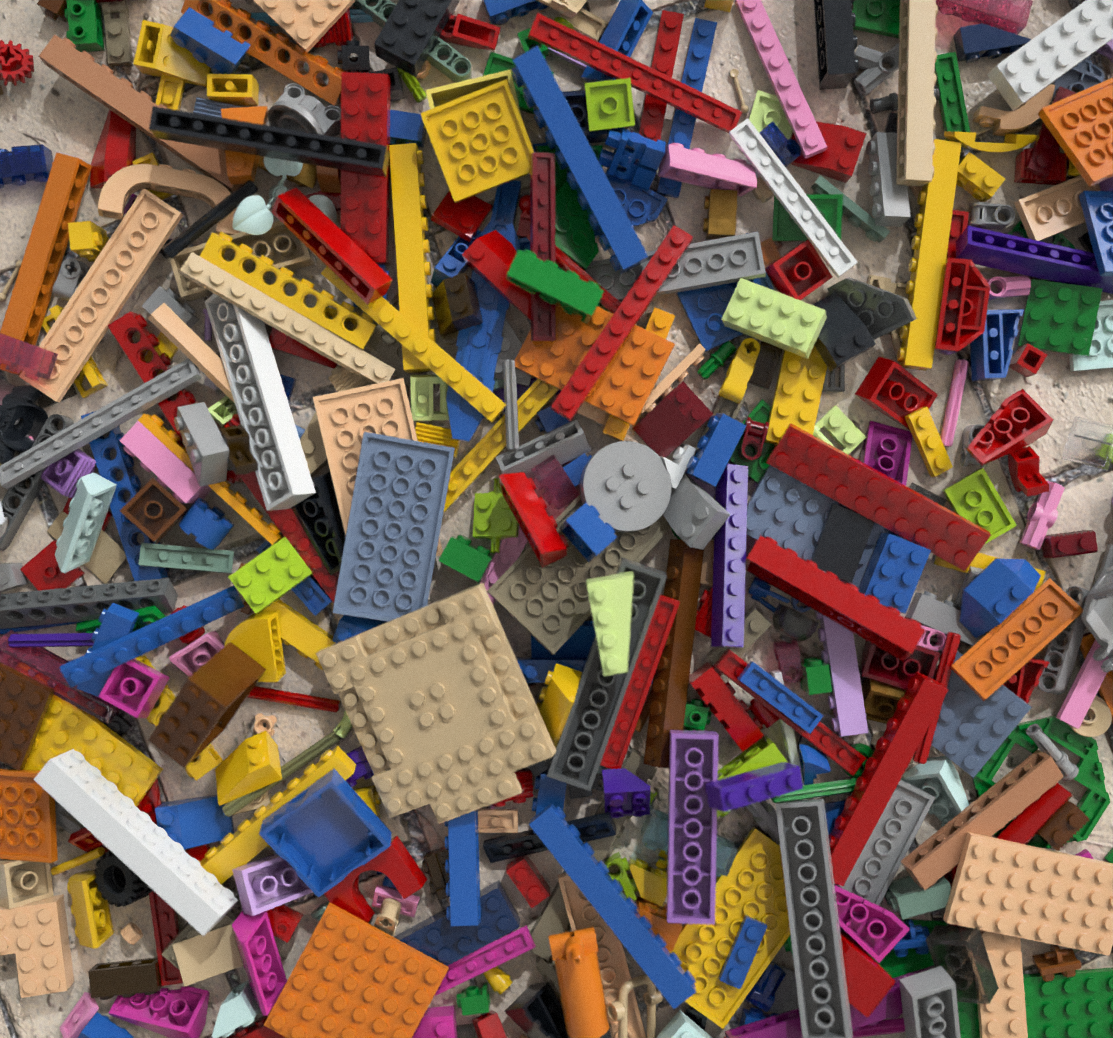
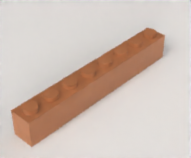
(982, 817)

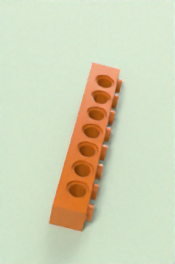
(275, 55)

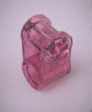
(788, 656)

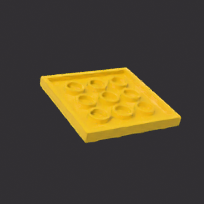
(479, 140)

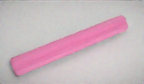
(954, 402)

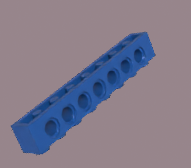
(127, 530)

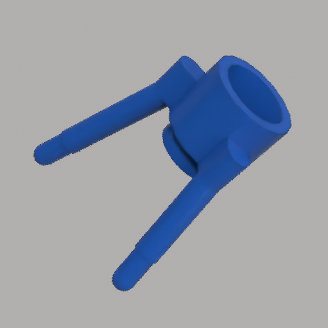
(760, 589)

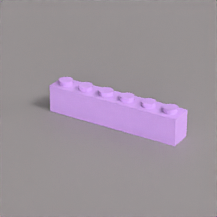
(846, 692)

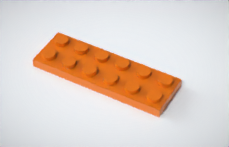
(1017, 639)

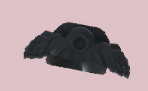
(21, 436)

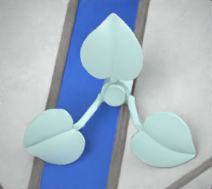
(253, 214)

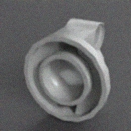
(304, 113)

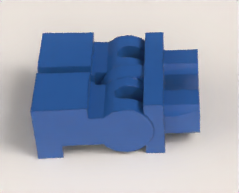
(633, 157)

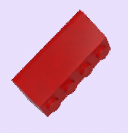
(532, 517)

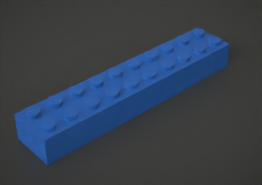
(578, 160)

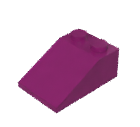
(887, 450)

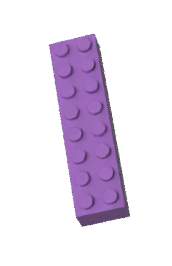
(691, 828)

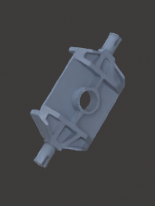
(1081, 76)

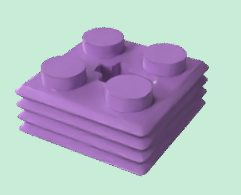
(67, 471)

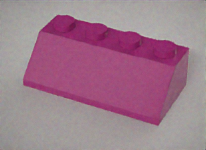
(260, 958)

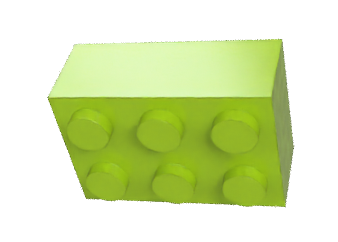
(270, 575)

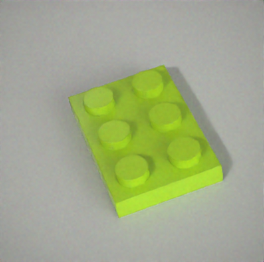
(980, 503)

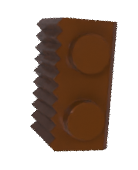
(1063, 826)

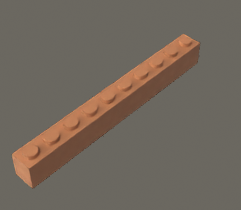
(127, 103)

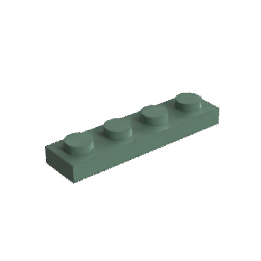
(851, 210)
(186, 558)

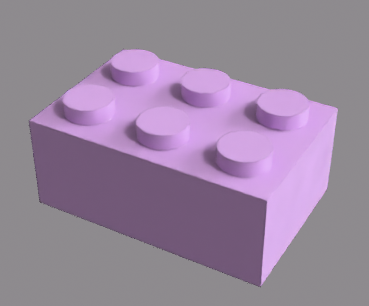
(267, 884)

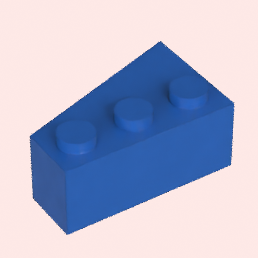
(208, 43)
(992, 349)

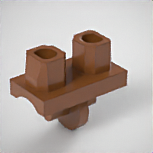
(1056, 961)

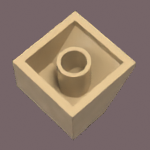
(24, 882)

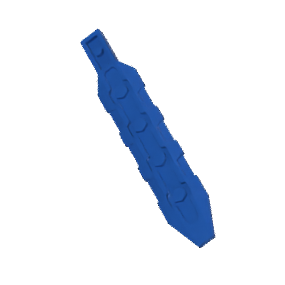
(482, 343)

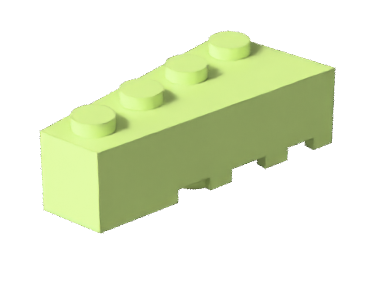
(611, 612)

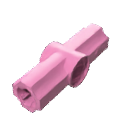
(1010, 286)
(1042, 516)

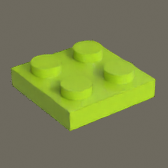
(609, 104)

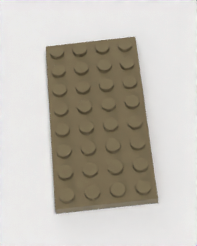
(555, 598)

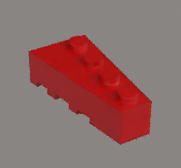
(725, 706)

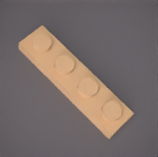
(677, 373)

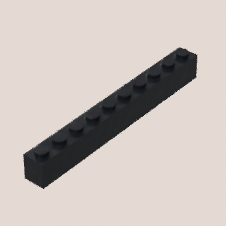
(269, 141)

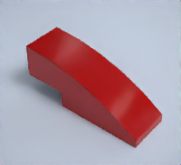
(470, 33)

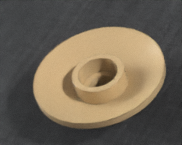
(1099, 719)

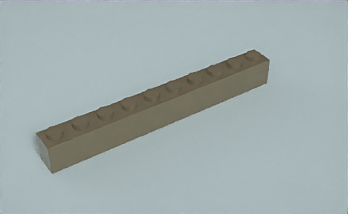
(554, 916)

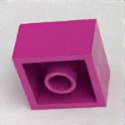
(134, 688)

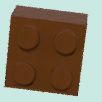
(154, 511)

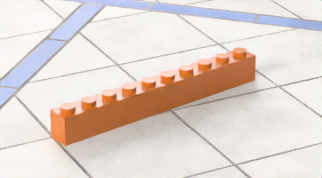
(45, 249)

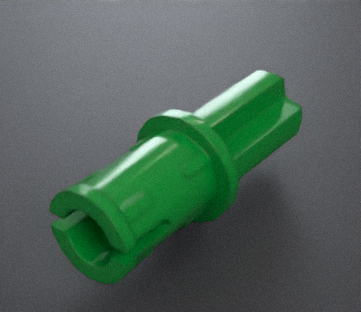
(716, 360)

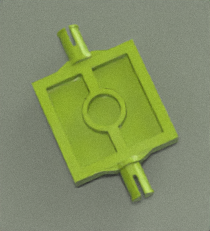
(493, 518)

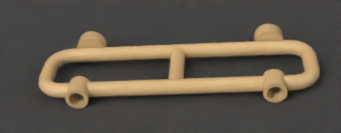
(618, 1009)

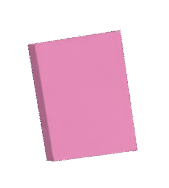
(197, 653)

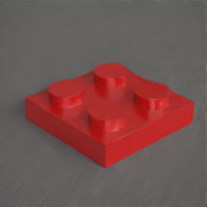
(461, 217)

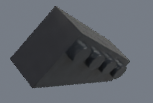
(323, 523)

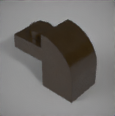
(240, 457)

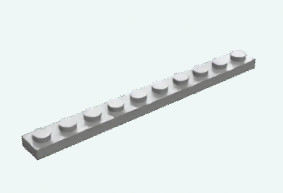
(98, 423)

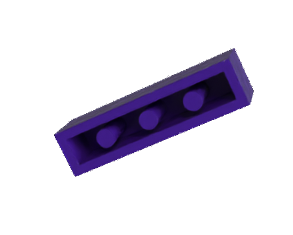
(754, 786)

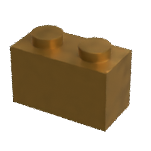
(721, 213)

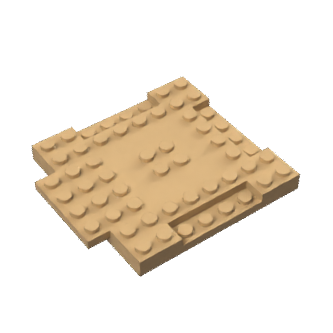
(439, 706)

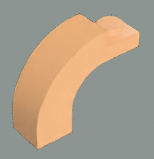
(1014, 121)

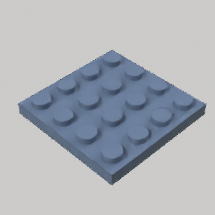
(975, 728)

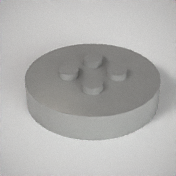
(626, 485)

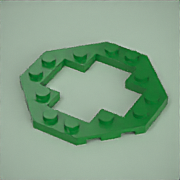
(1090, 770)

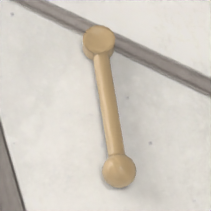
(734, 74)
(10, 281)

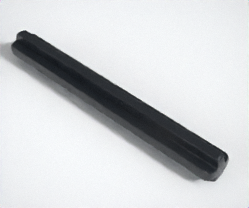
(209, 219)

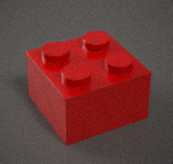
(799, 271)

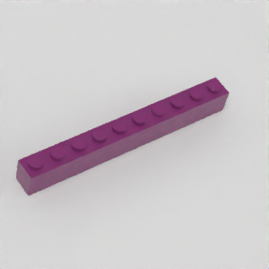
(789, 1023)

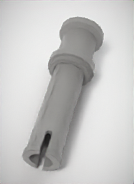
(1047, 746)

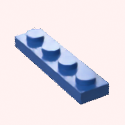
(308, 591)
(780, 697)

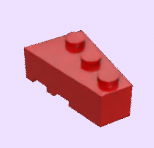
(1026, 678)

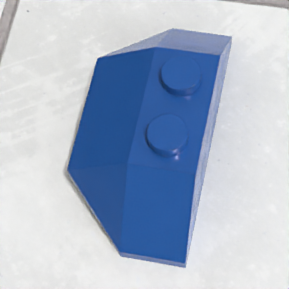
(996, 594)

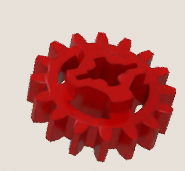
(15, 63)

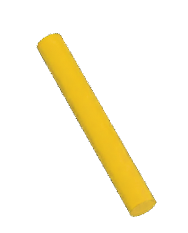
(96, 853)

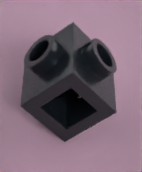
(362, 52)

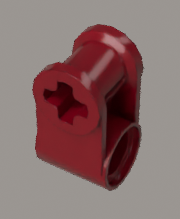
(753, 435)

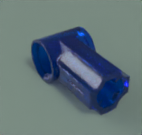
(785, 149)
(764, 990)

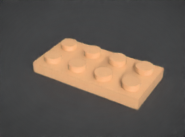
(1053, 209)

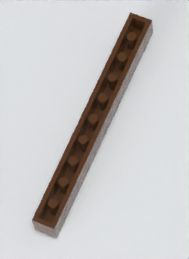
(673, 669)

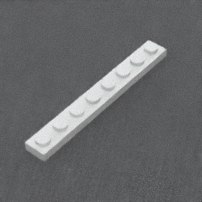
(792, 198)

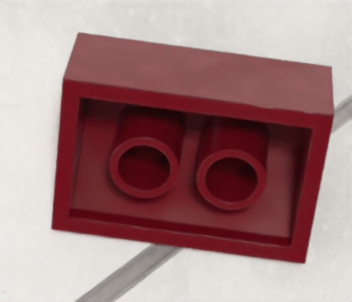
(890, 670)

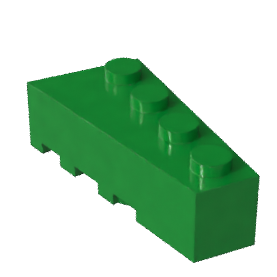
(555, 284)

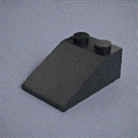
(842, 334)

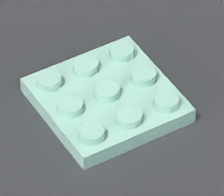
(1102, 343)

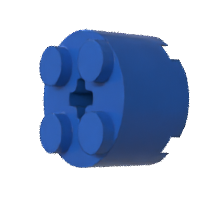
(206, 524)

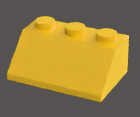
(558, 699)
(90, 910)

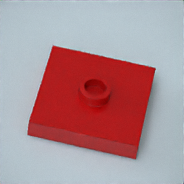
(45, 572)

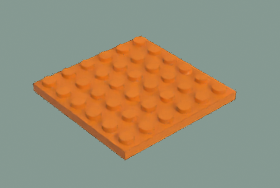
(355, 984)

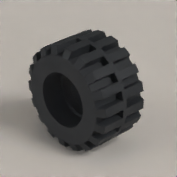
(118, 881)

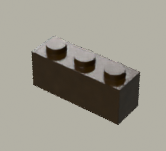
(125, 978)

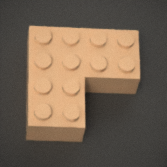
(41, 945)

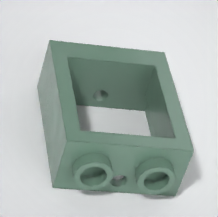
(911, 900)

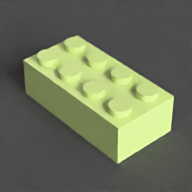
(774, 318)

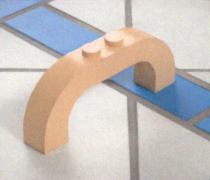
(162, 179)

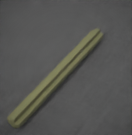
(286, 770)

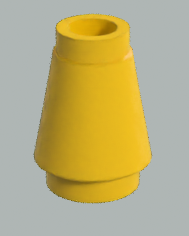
(498, 979)

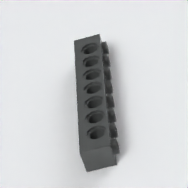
(83, 602)

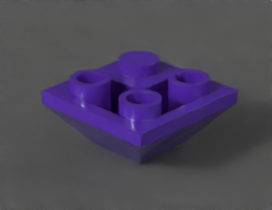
(625, 794)

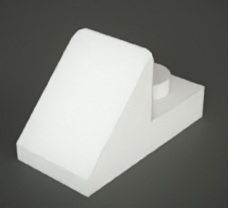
(679, 464)

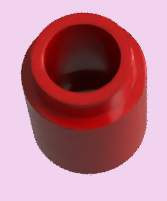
(762, 713)

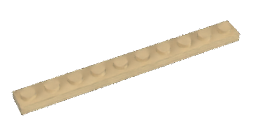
(285, 320)

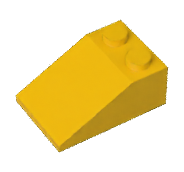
(248, 768)

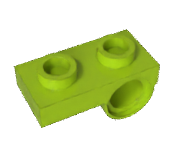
(622, 875)

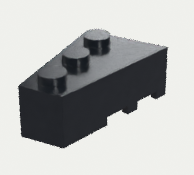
(538, 1012)

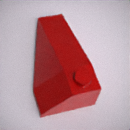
(114, 150)
(491, 259)
(1012, 427)

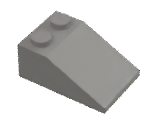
(694, 513)

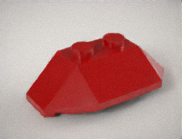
(962, 305)

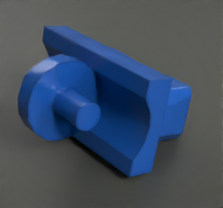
(914, 938)

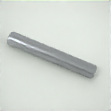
(511, 409)

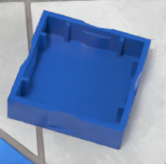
(325, 832)

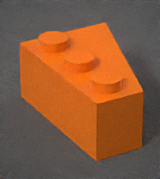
(239, 165)

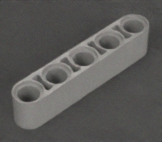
(1067, 652)

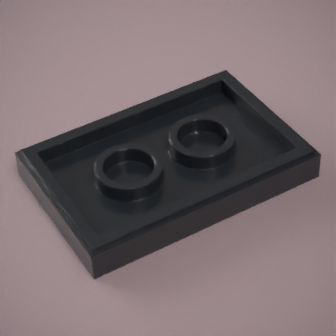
(842, 542)

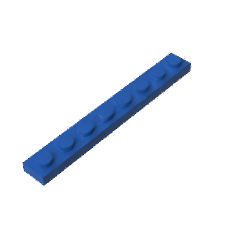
(693, 76)
(151, 636)

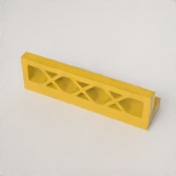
(90, 368)

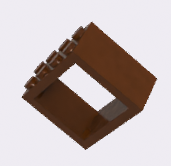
(206, 704)

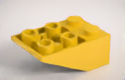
(160, 55)

